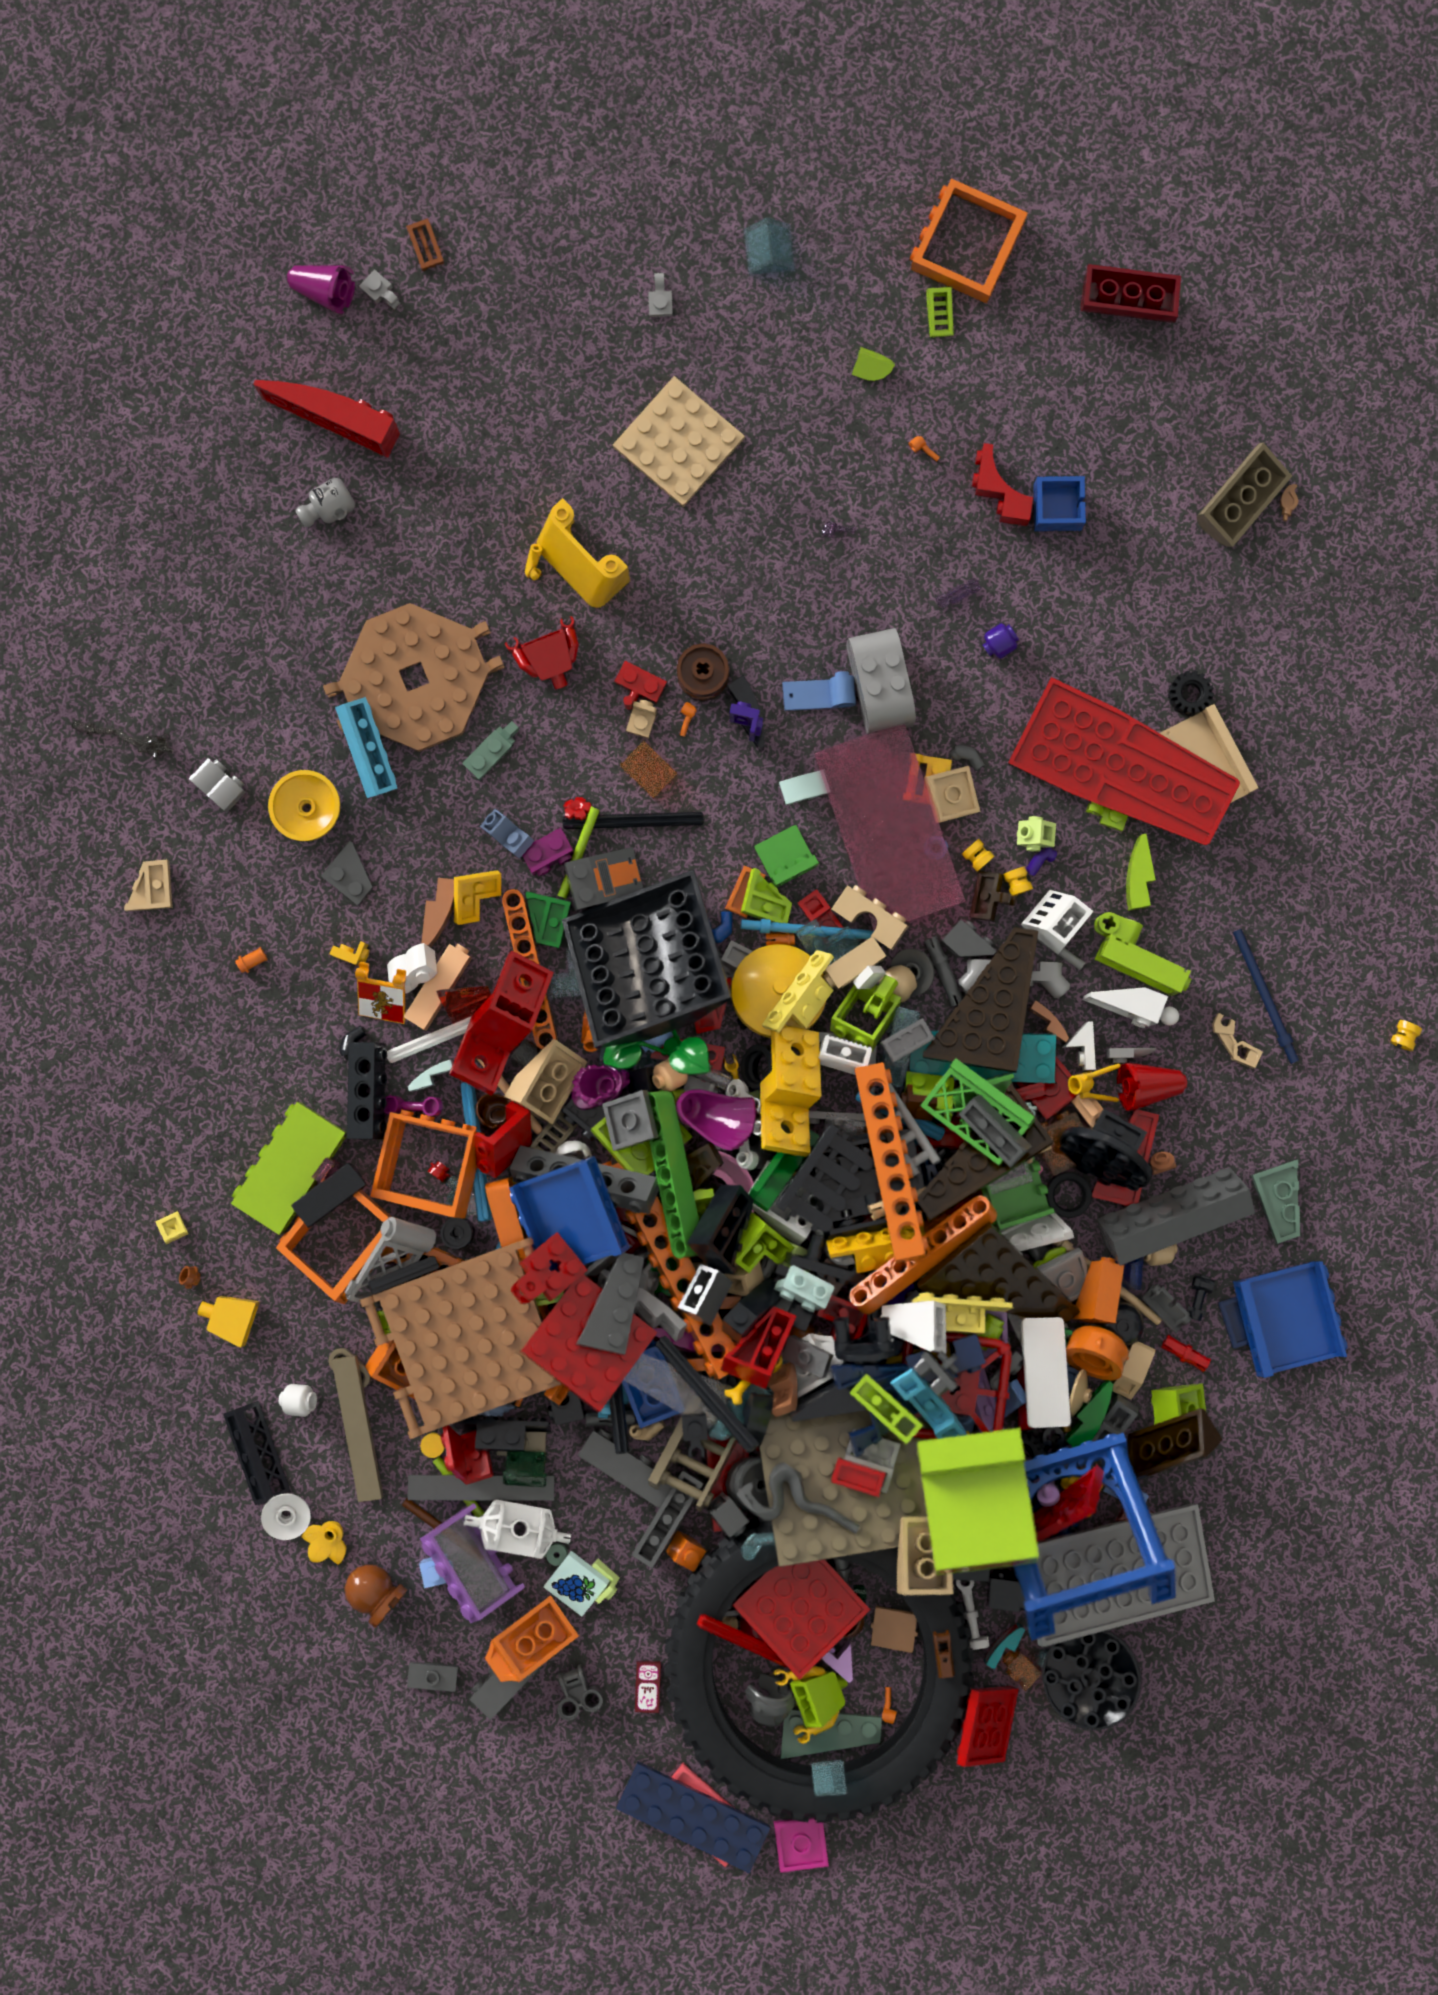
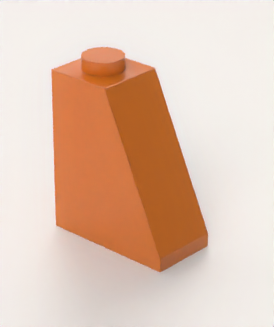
(1100, 1292)

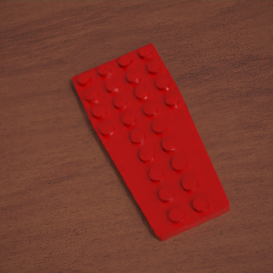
(1122, 764)

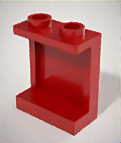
(499, 1149)

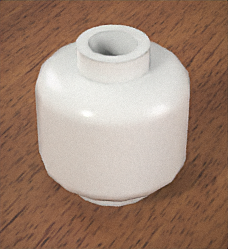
(298, 1400)

